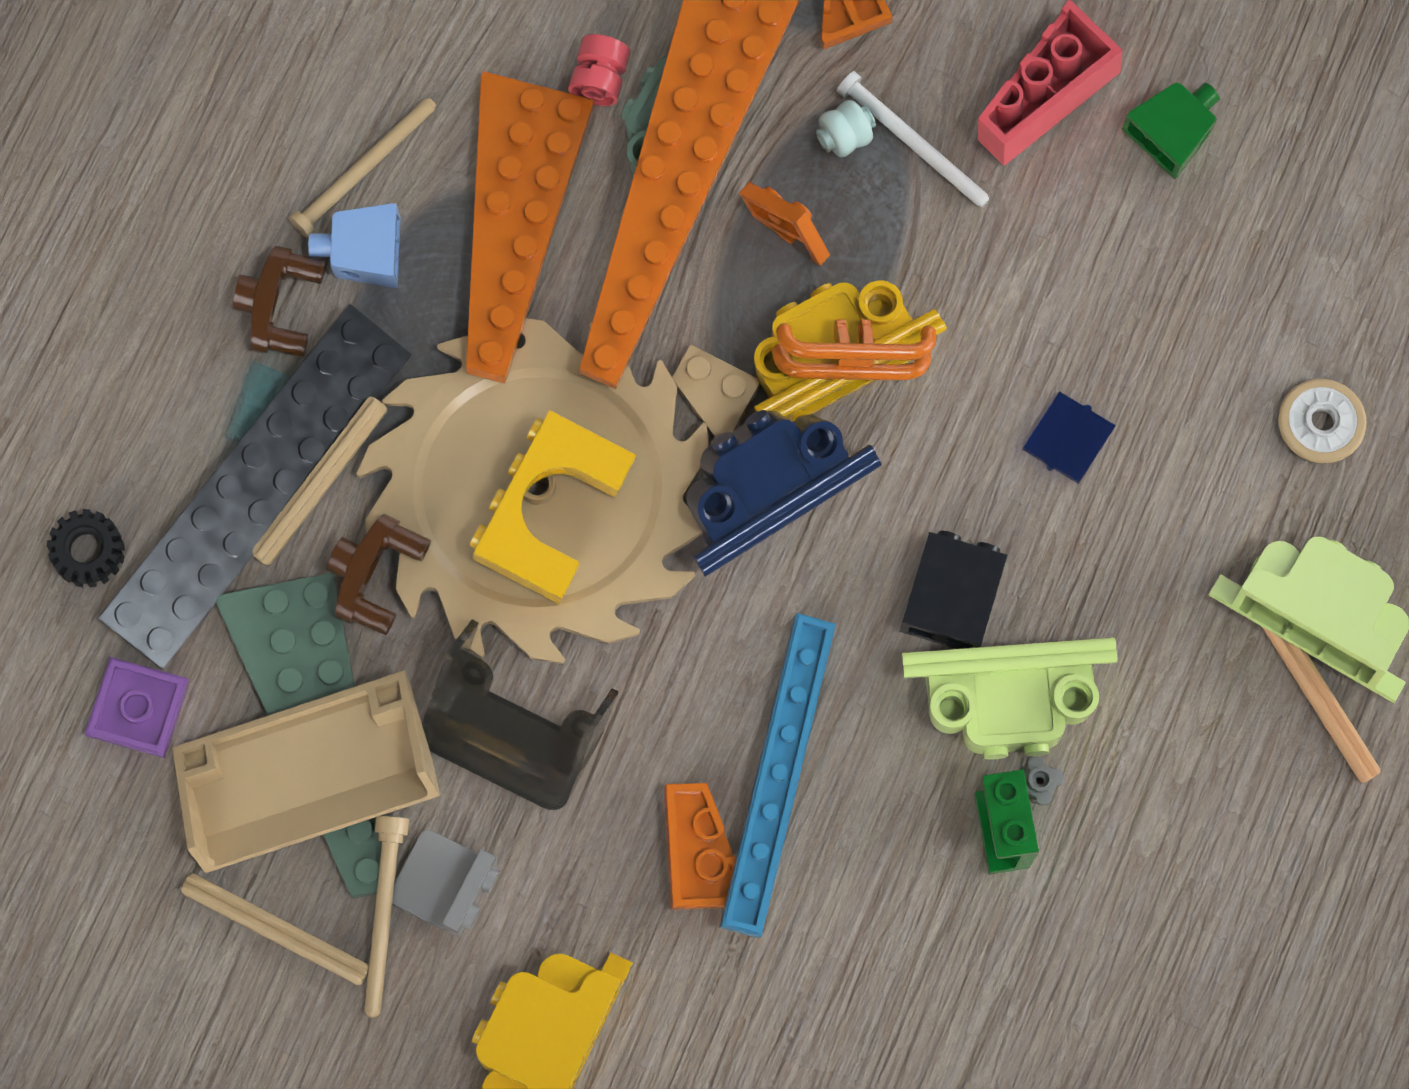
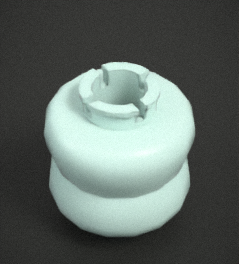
(846, 128)

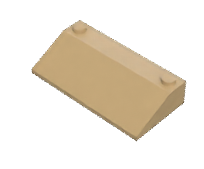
(303, 772)

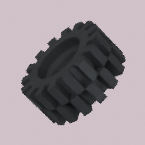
(80, 525)

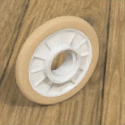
(1316, 444)

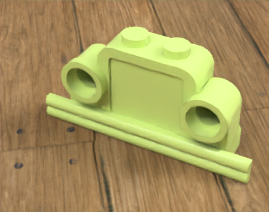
(1325, 606)
(1011, 693)

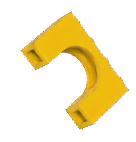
(556, 449)

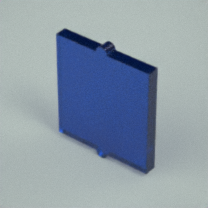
(1069, 437)

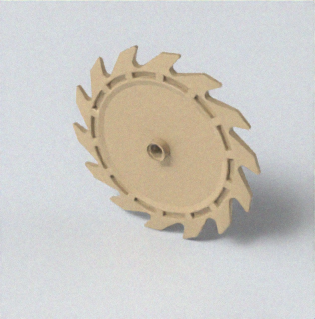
(459, 455)

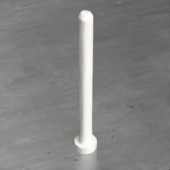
(852, 87)

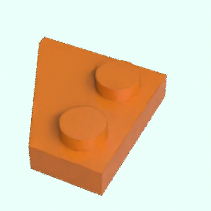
(851, 19)
(786, 219)

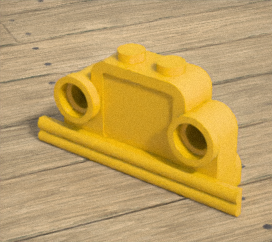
(814, 323)
(547, 1023)

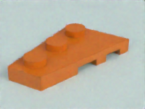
(696, 848)

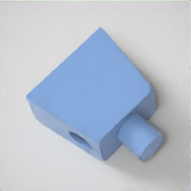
(362, 245)

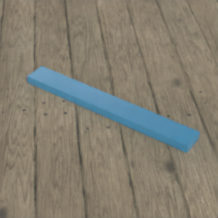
(777, 776)

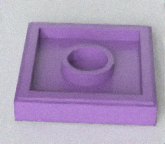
(137, 707)

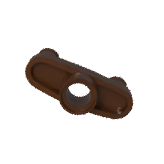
(261, 296)
(357, 565)

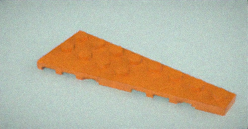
(522, 176)

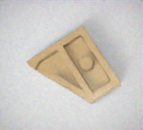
(715, 389)

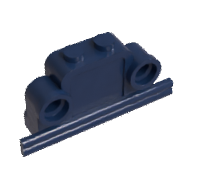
(767, 479)

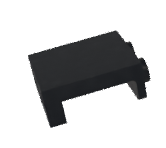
(953, 591)

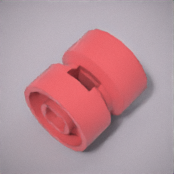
(600, 68)

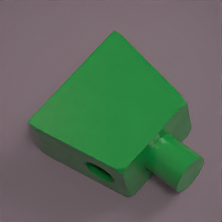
(1173, 125)

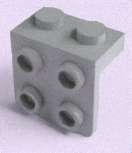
(444, 882)

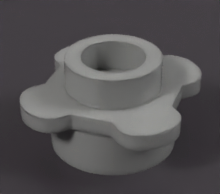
(1052, 778)

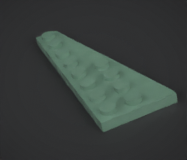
(293, 657)

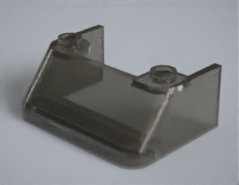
(504, 739)

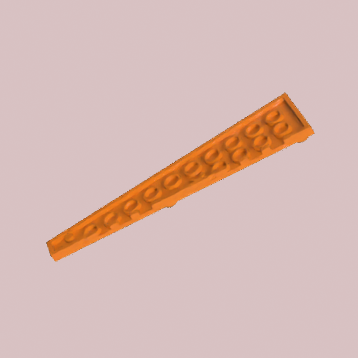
(700, 104)

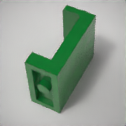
(1006, 822)

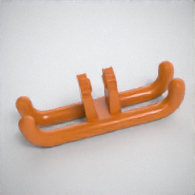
(853, 359)

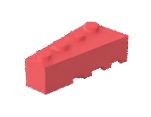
(1051, 82)

